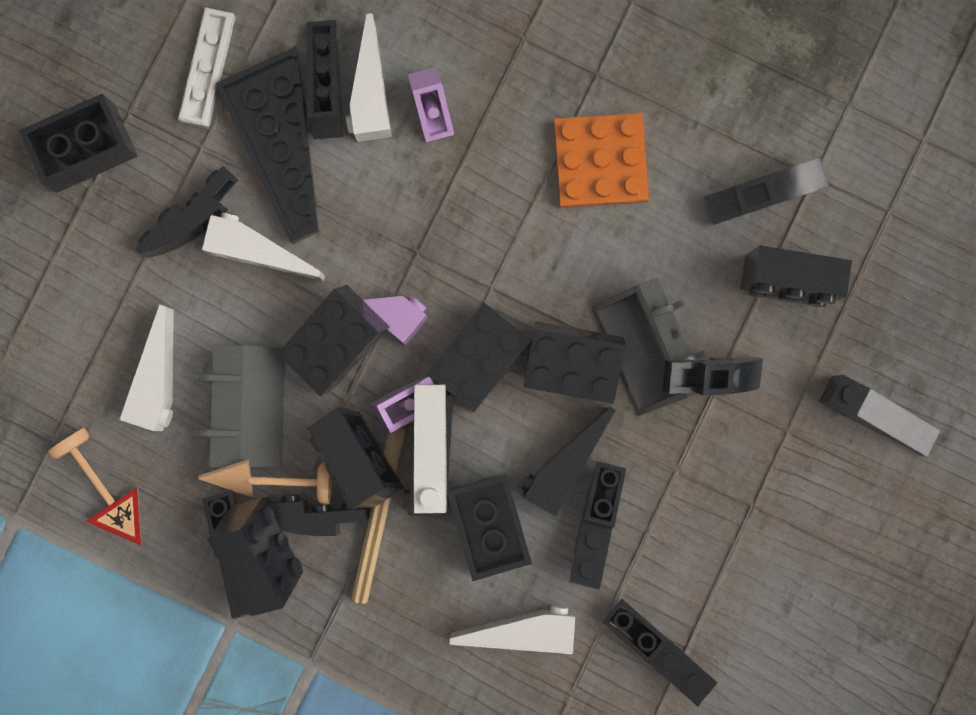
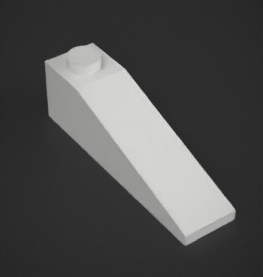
(368, 100)
(238, 242)
(152, 386)
(430, 449)
(534, 631)

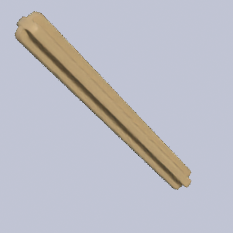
(376, 526)

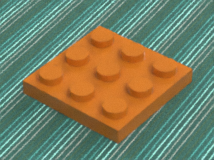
(601, 160)

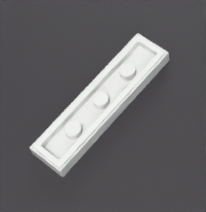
(206, 68)

